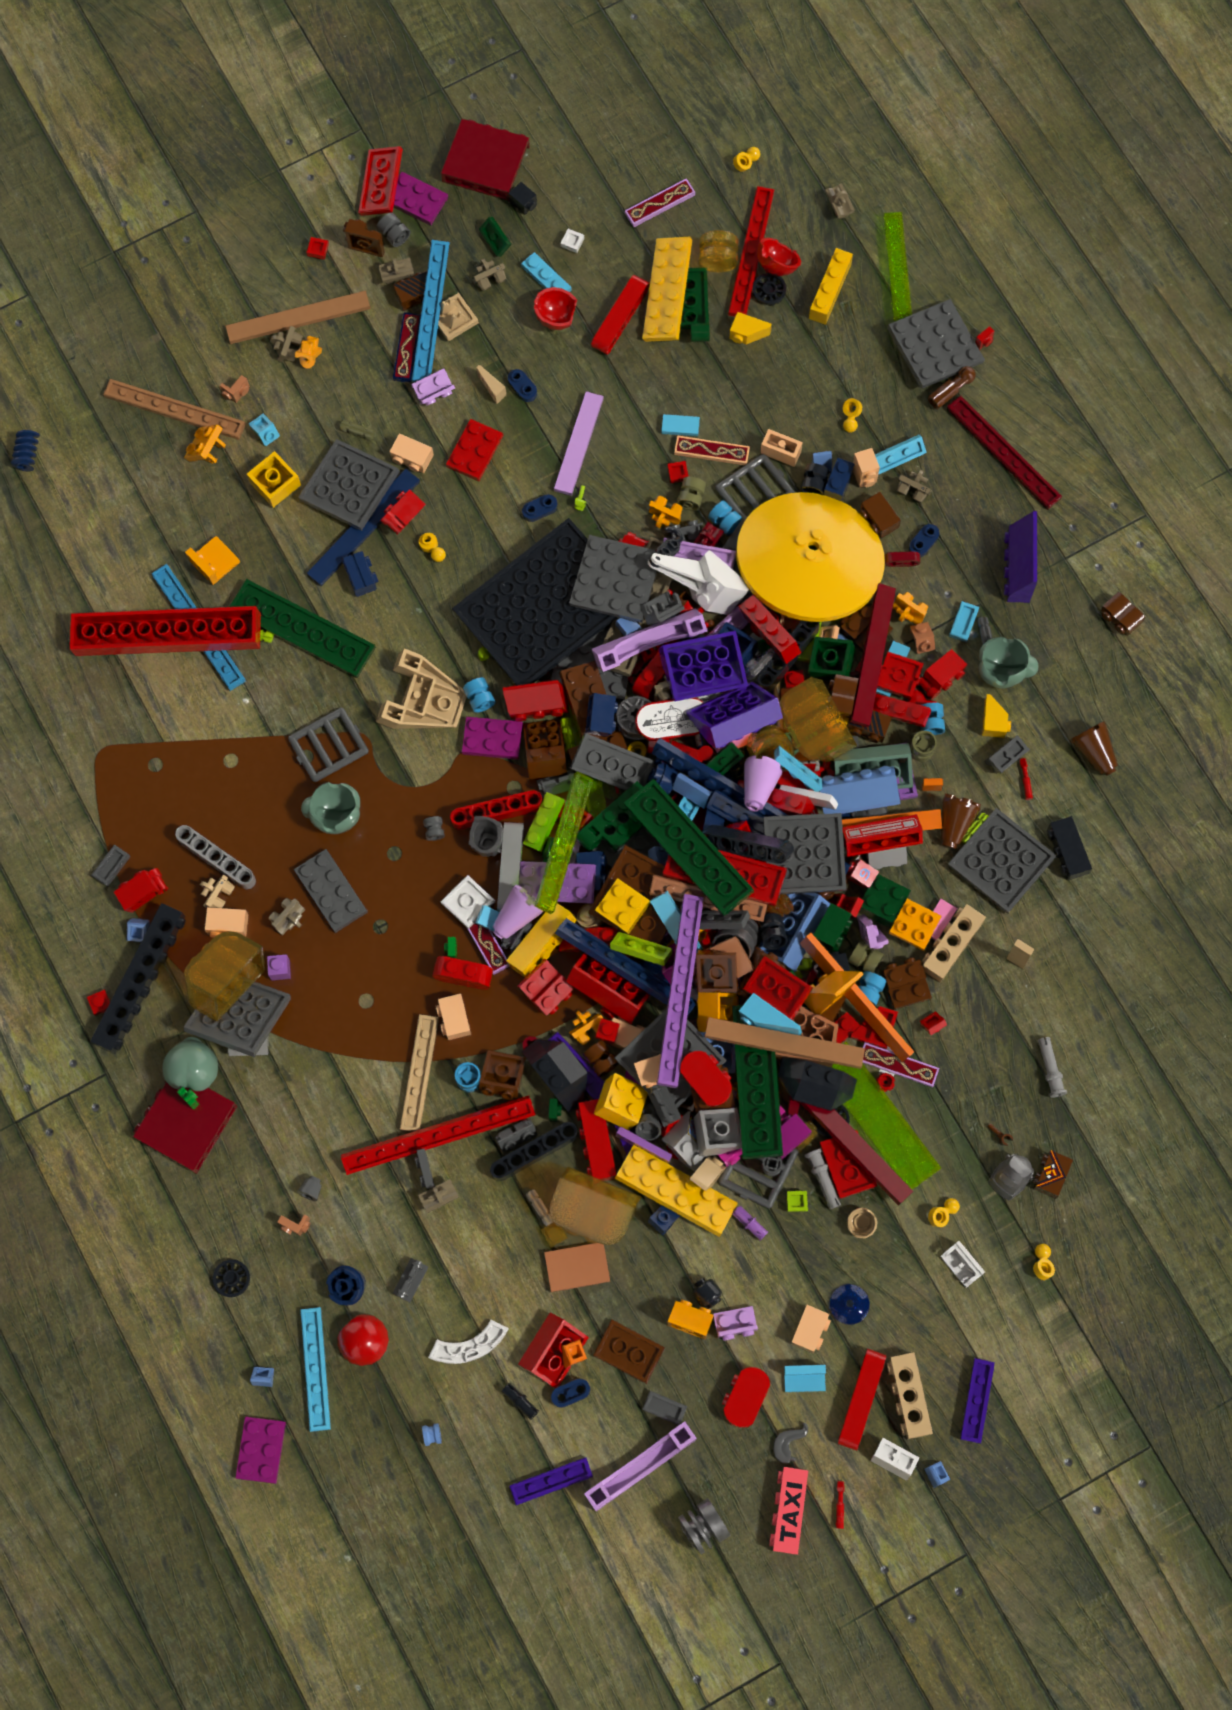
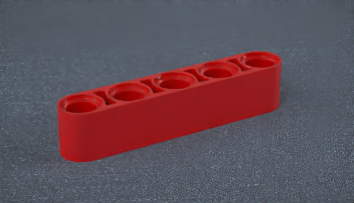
(620, 314)
(504, 803)
(862, 1399)

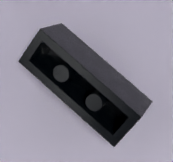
(1069, 848)

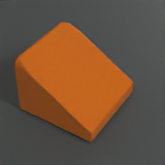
(573, 1353)

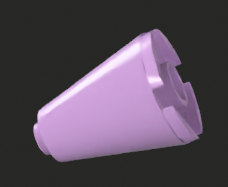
(759, 781)
(515, 913)

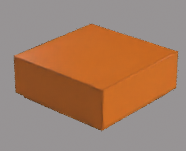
(932, 784)

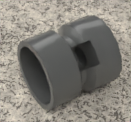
(393, 229)
(649, 1124)

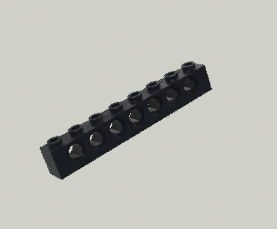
(137, 967)

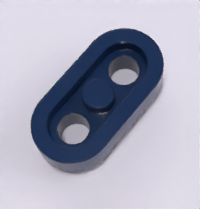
(521, 384)
(541, 509)
(924, 539)
(570, 1393)

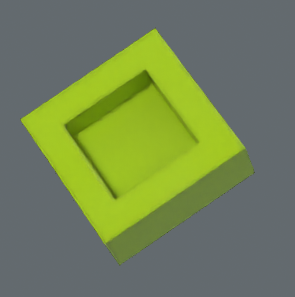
(797, 1201)

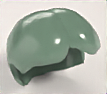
(1006, 662)
(333, 808)
(190, 1065)

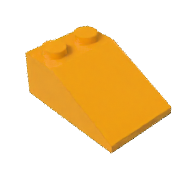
(831, 989)

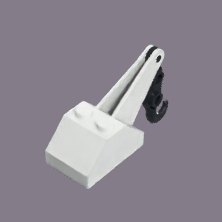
(709, 580)

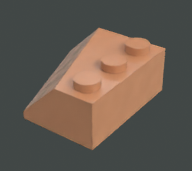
(815, 1027)

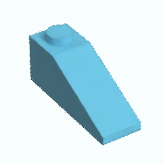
(763, 1015)

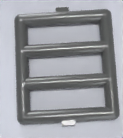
(749, 468)
(330, 767)
(776, 1186)

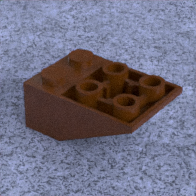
(544, 749)

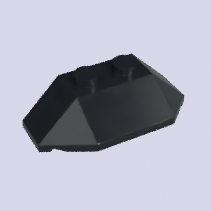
(559, 1071)
(815, 1083)

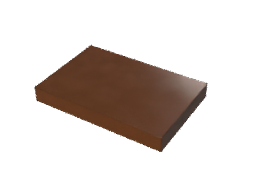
(629, 1351)

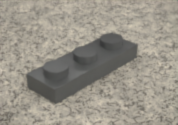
(715, 920)

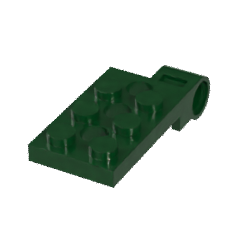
(700, 326)
(594, 832)

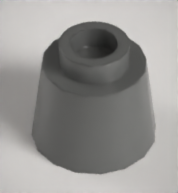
(310, 1188)

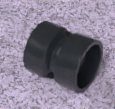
(814, 478)
(773, 931)

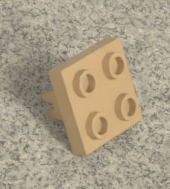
(455, 317)

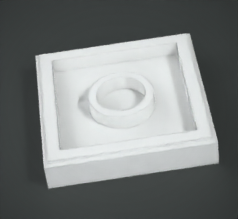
(466, 901)

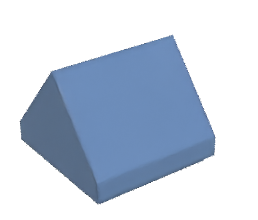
(262, 1377)
(937, 1474)

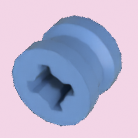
(431, 1434)

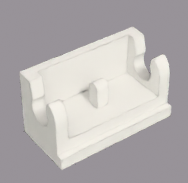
(962, 1264)
(895, 1459)

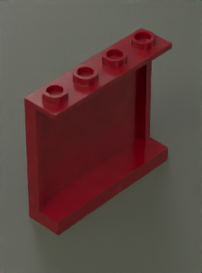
(484, 159)
(183, 1132)

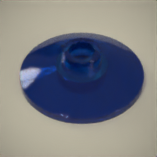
(846, 1314)

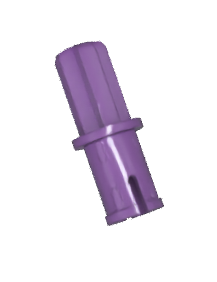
(749, 1222)

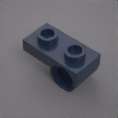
(663, 1219)

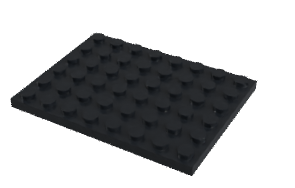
(526, 611)

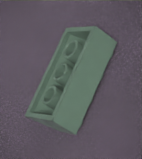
(877, 757)

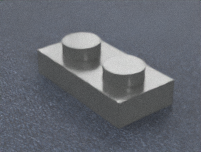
(423, 1163)

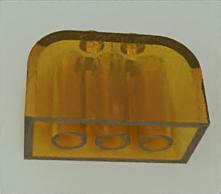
(815, 722)
(223, 973)
(592, 1207)

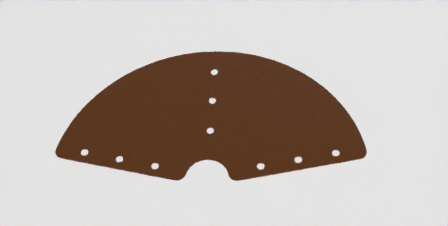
(260, 823)

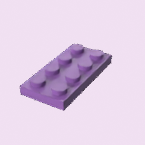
(576, 887)

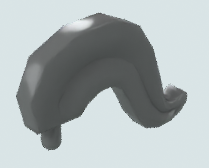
(781, 1443)

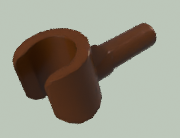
(1001, 1136)

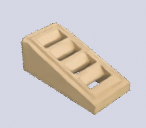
(493, 386)

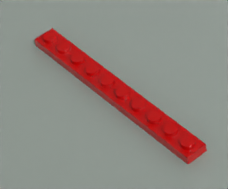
(437, 1135)

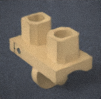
(222, 885)

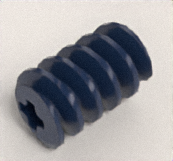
(24, 450)

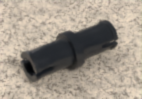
(520, 1401)

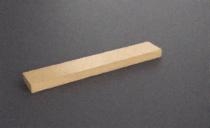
(419, 1073)

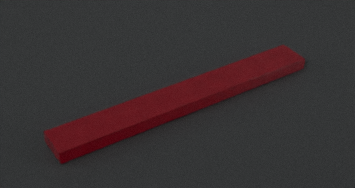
(1004, 452)
(873, 655)
(861, 1153)

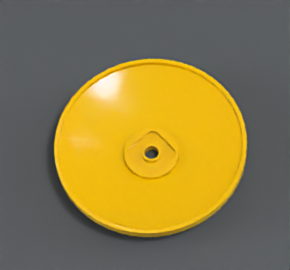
(807, 582)

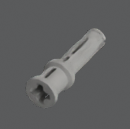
(1053, 1076)
(820, 1169)

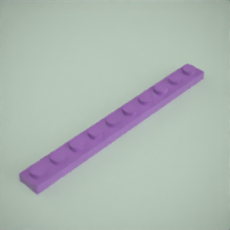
(680, 991)

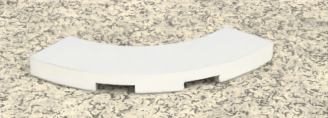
(469, 1350)

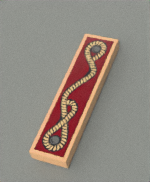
(712, 450)

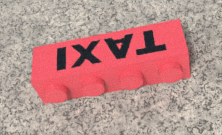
(790, 1510)

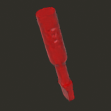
(1026, 780)
(840, 1506)

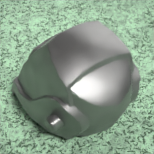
(486, 836)
(1011, 1176)

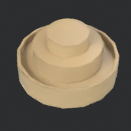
(586, 920)

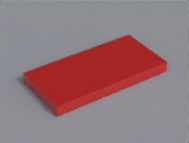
(380, 181)

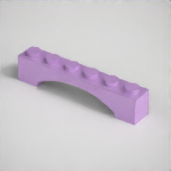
(681, 626)
(640, 1466)

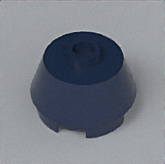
(663, 774)
(346, 1285)

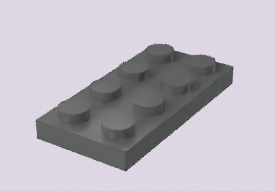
(611, 763)
(330, 890)

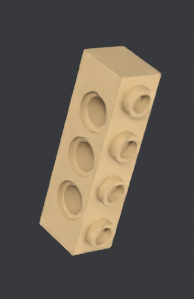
(939, 969)
(908, 1363)

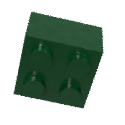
(831, 658)
(884, 900)
(832, 927)

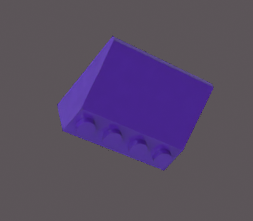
(1021, 559)
(703, 666)
(735, 714)

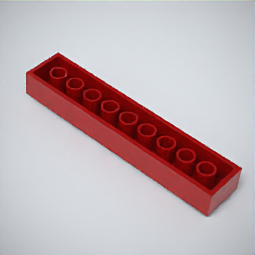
(165, 631)

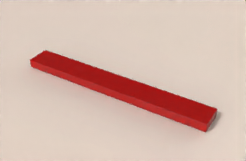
(749, 259)

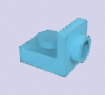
(264, 429)

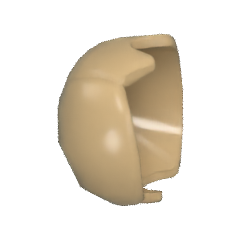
(862, 1223)

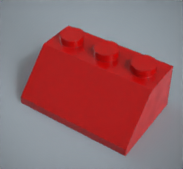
(536, 700)
(545, 1352)

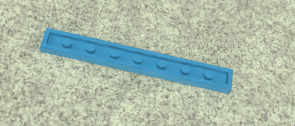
(430, 310)
(180, 600)

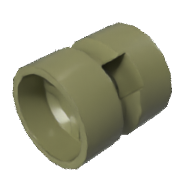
(691, 493)
(923, 746)
(866, 957)

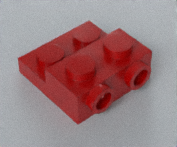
(546, 988)

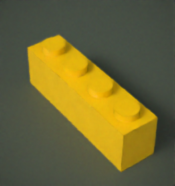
(830, 286)
(539, 941)

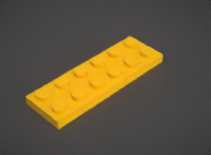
(667, 289)
(676, 1191)

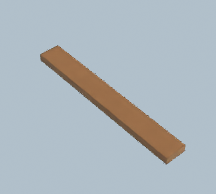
(297, 317)
(173, 408)
(785, 1043)

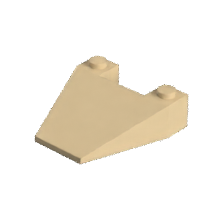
(429, 700)

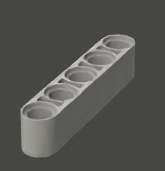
(211, 849)
(510, 860)

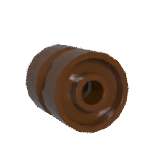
(596, 1053)

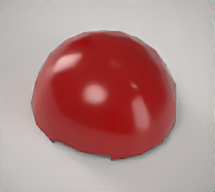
(777, 257)
(555, 308)
(363, 1340)

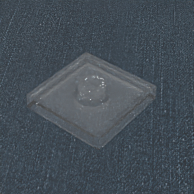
(756, 664)

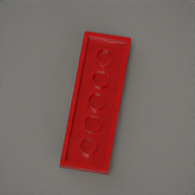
(761, 876)

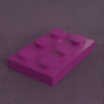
(418, 198)
(492, 738)
(260, 1450)

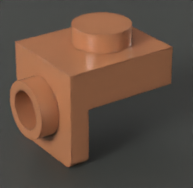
(239, 389)
(923, 637)
(289, 1226)

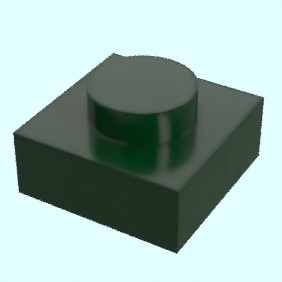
(554, 1110)

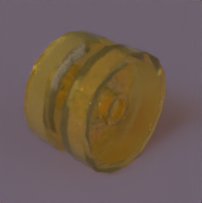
(718, 251)
(767, 740)

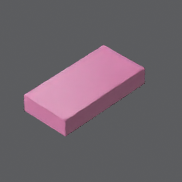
(946, 911)

